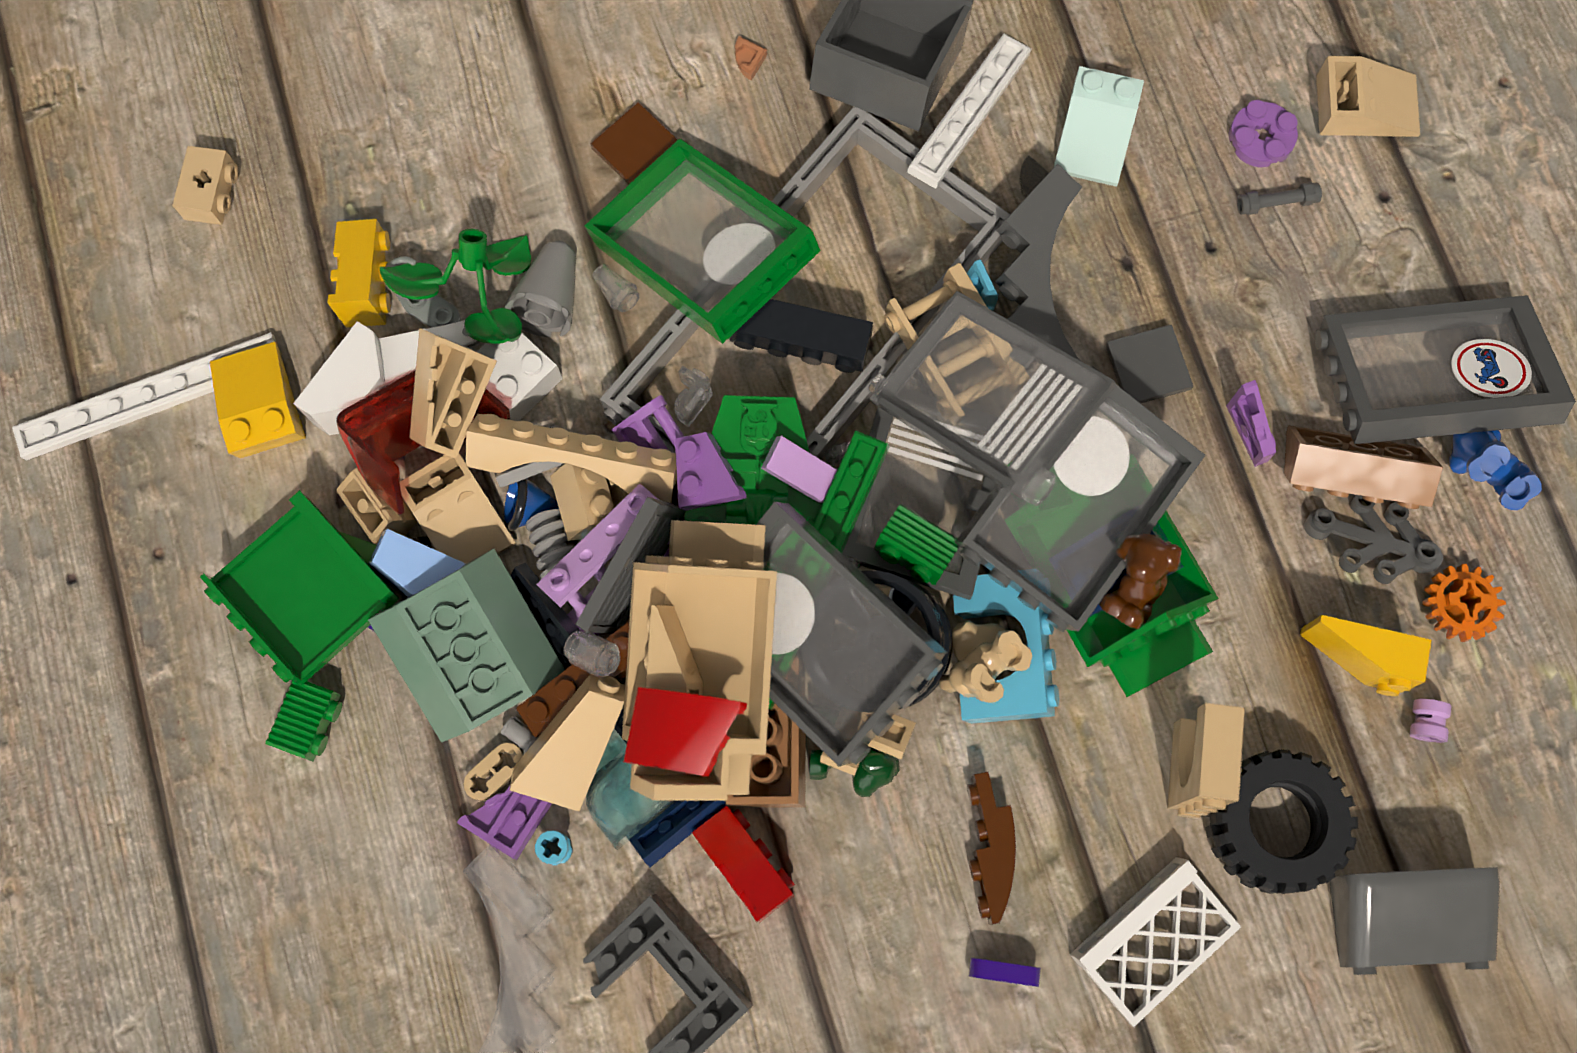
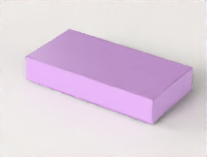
(799, 469)

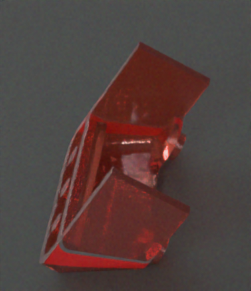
(379, 433)

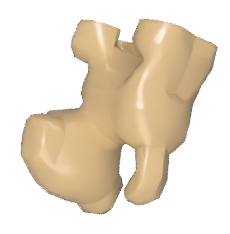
(983, 655)

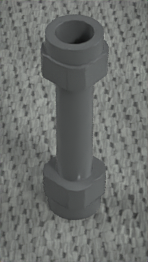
(1252, 202)

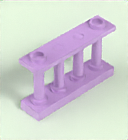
(591, 554)

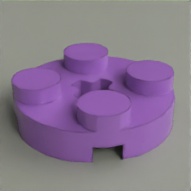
(1266, 116)

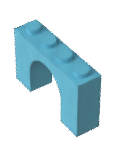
(1025, 692)

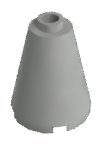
(546, 292)

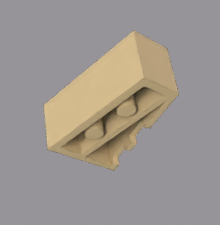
(446, 392)

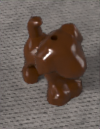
(1147, 567)

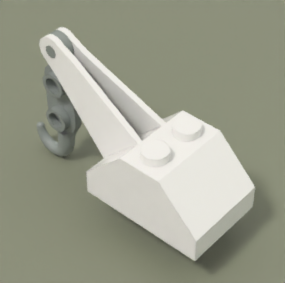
(370, 363)

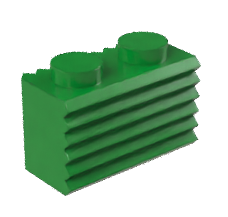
(916, 545)
(304, 720)

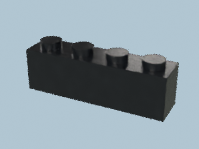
(807, 334)

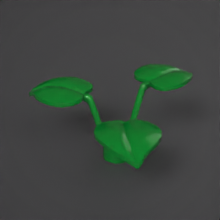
(504, 258)

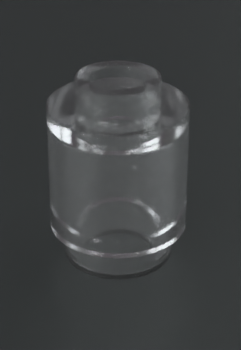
(592, 653)

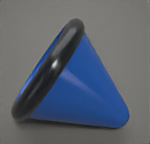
(524, 501)

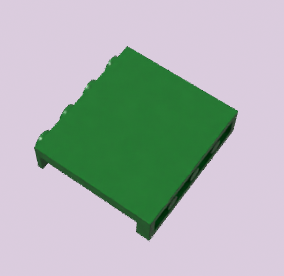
(300, 592)

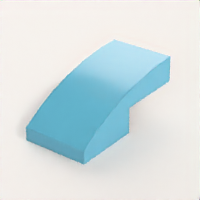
(983, 284)

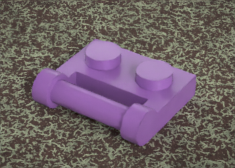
(640, 430)

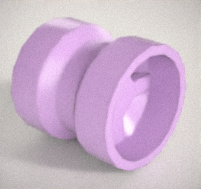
(1430, 720)

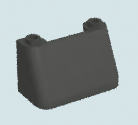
(1416, 918)

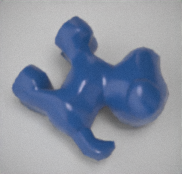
(1491, 461)

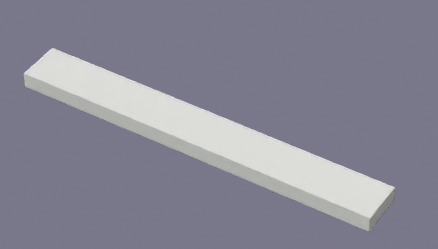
(123, 404)

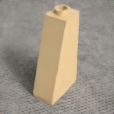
(570, 748)

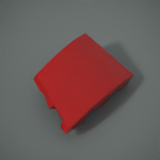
(679, 730)

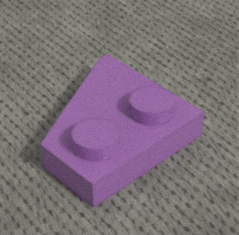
(1252, 424)
(703, 473)
(507, 821)

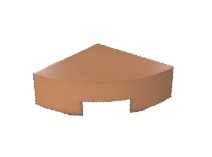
(749, 57)

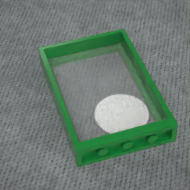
(703, 239)

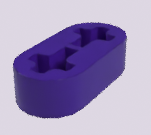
(1004, 972)

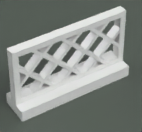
(1133, 916)

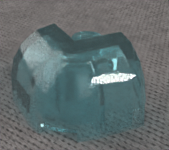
(615, 806)

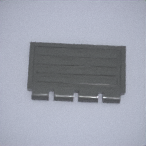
(648, 536)

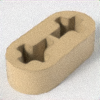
(488, 766)

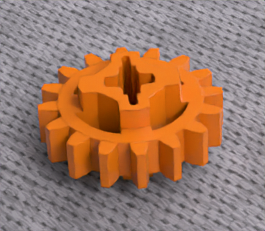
(1470, 589)

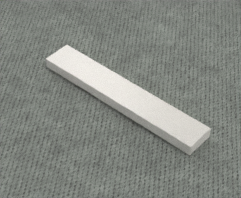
(969, 111)

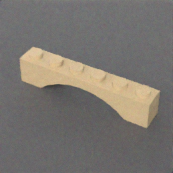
(501, 443)

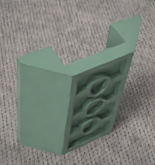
(468, 646)

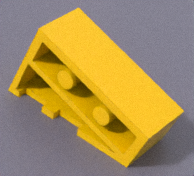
(359, 285)

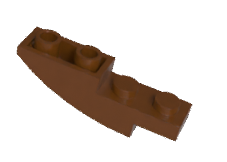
(995, 863)

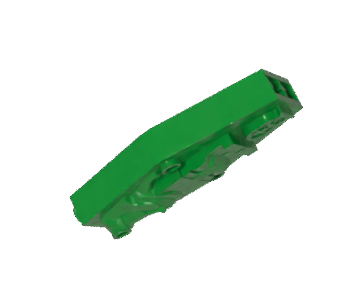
(745, 435)

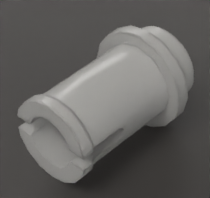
(518, 733)

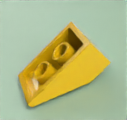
(255, 401)
(1372, 654)

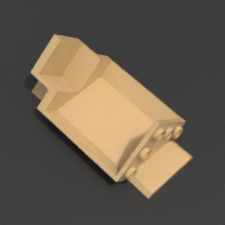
(728, 619)

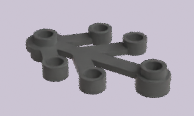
(1379, 540)

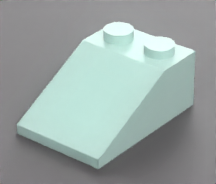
(1098, 125)

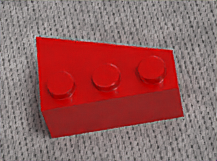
(744, 863)

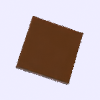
(633, 143)

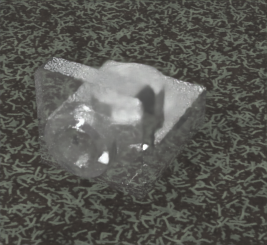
(692, 401)

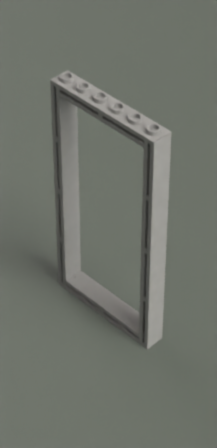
(852, 130)

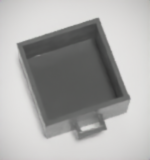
(890, 55)

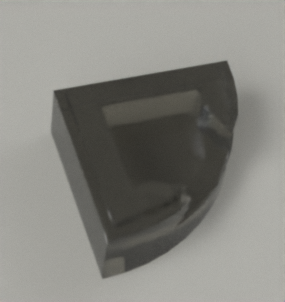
(1031, 175)

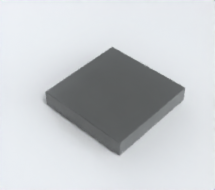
(1149, 364)

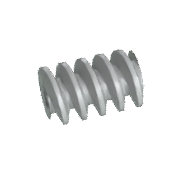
(548, 538)

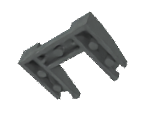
(657, 930)

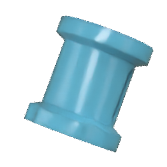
(543, 852)

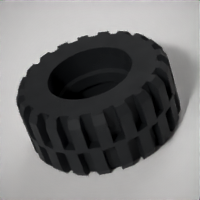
(1328, 816)

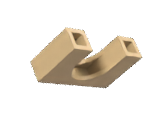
(1206, 760)

